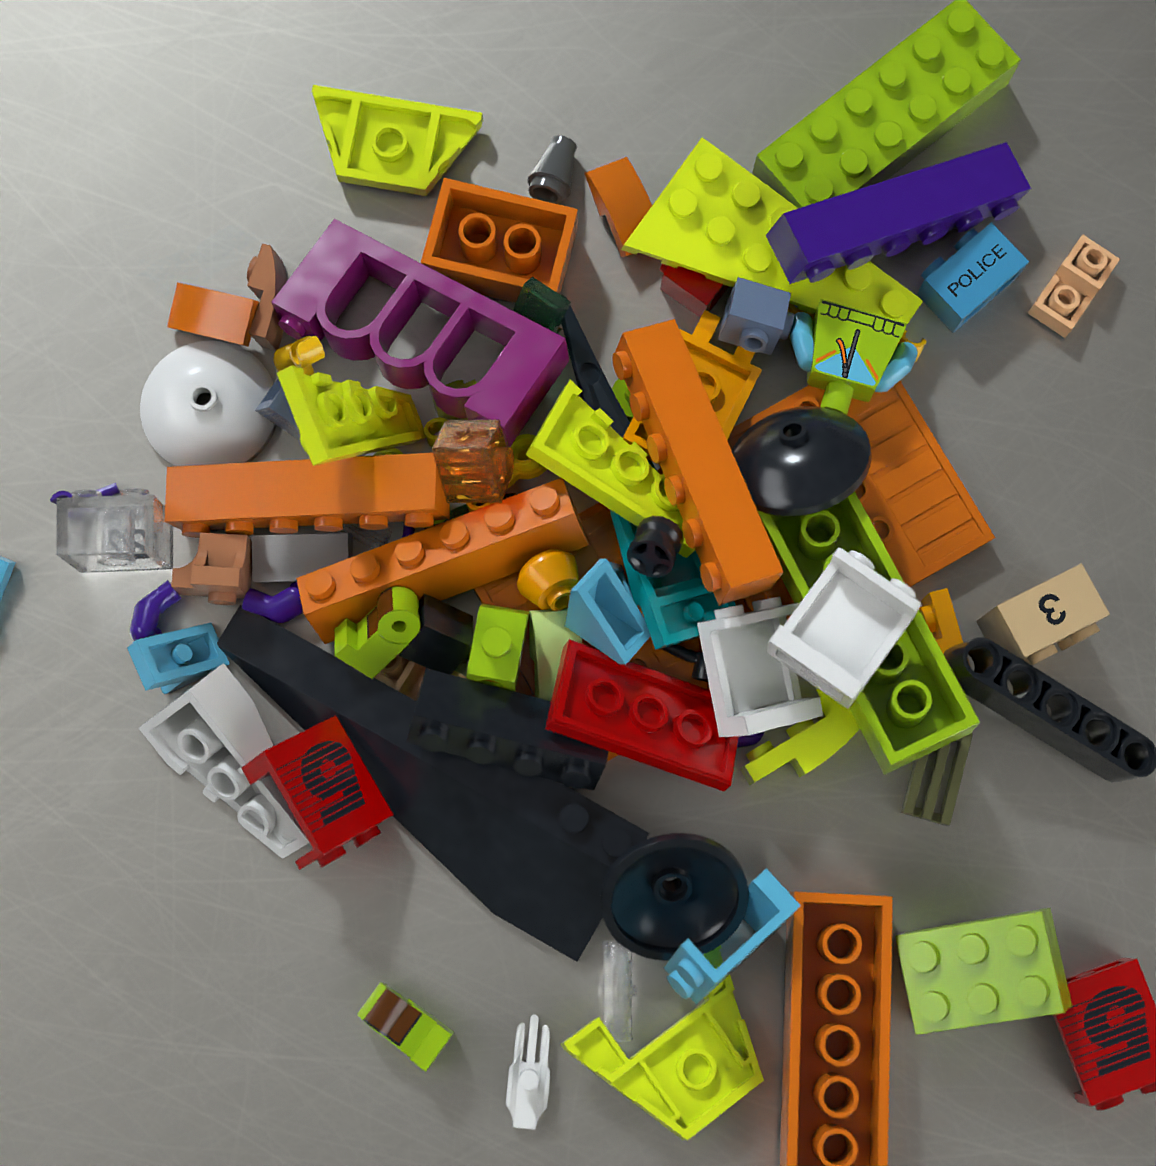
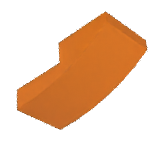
(619, 197)
(212, 314)

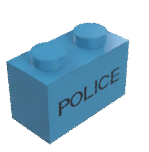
(970, 277)

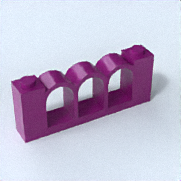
(340, 266)

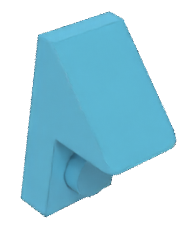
(177, 657)

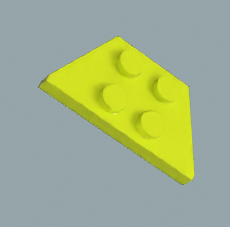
(392, 139)

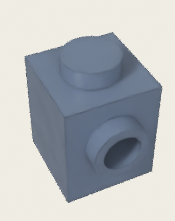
(756, 316)

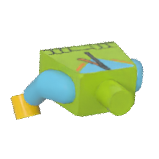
(851, 352)

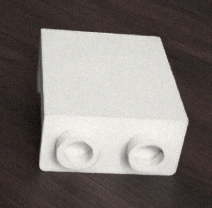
(844, 626)
(746, 683)

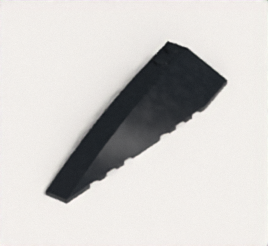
(508, 837)

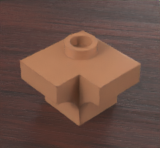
(219, 569)

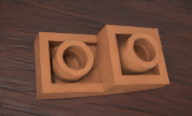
(265, 279)

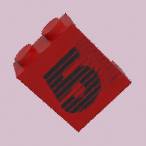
(324, 789)
(1110, 1033)

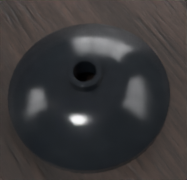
(802, 460)
(659, 914)

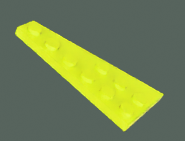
(717, 225)

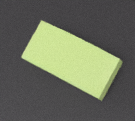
(546, 644)

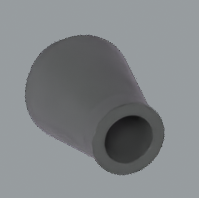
(553, 173)

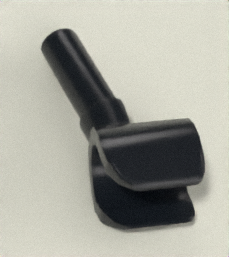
(699, 669)

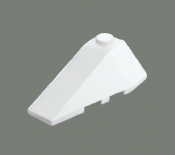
(212, 736)

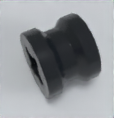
(655, 546)

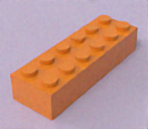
(837, 1031)

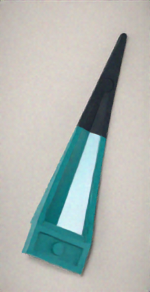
(671, 602)

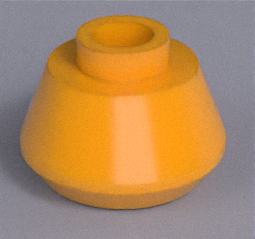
(549, 579)

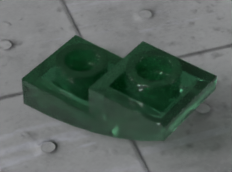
(541, 305)

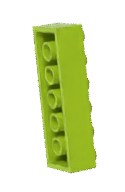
(891, 109)
(913, 695)

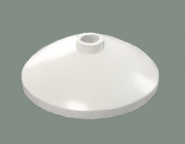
(211, 433)

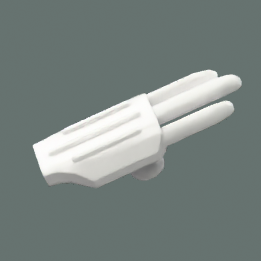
(528, 1079)

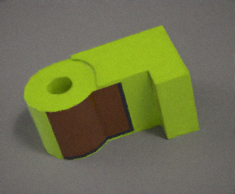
(381, 633)
(405, 1025)

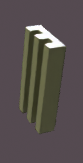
(952, 787)

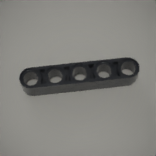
(1069, 711)

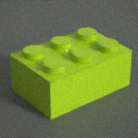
(983, 971)

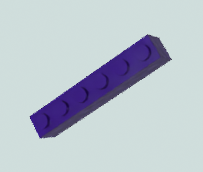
(897, 213)

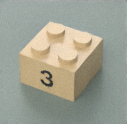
(1051, 613)

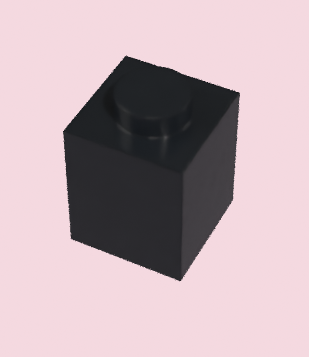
(443, 636)

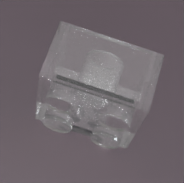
(113, 532)

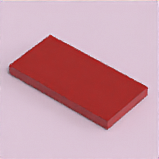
(640, 716)

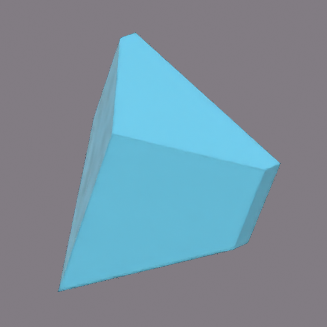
(605, 613)

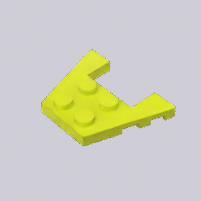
(687, 1070)

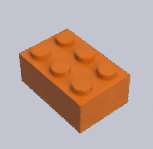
(499, 239)

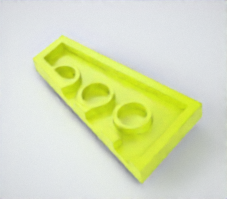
(347, 419)
(600, 463)

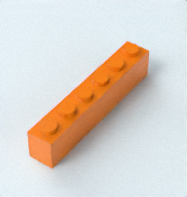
(696, 463)
(298, 494)
(445, 556)

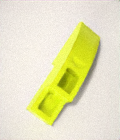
(808, 743)

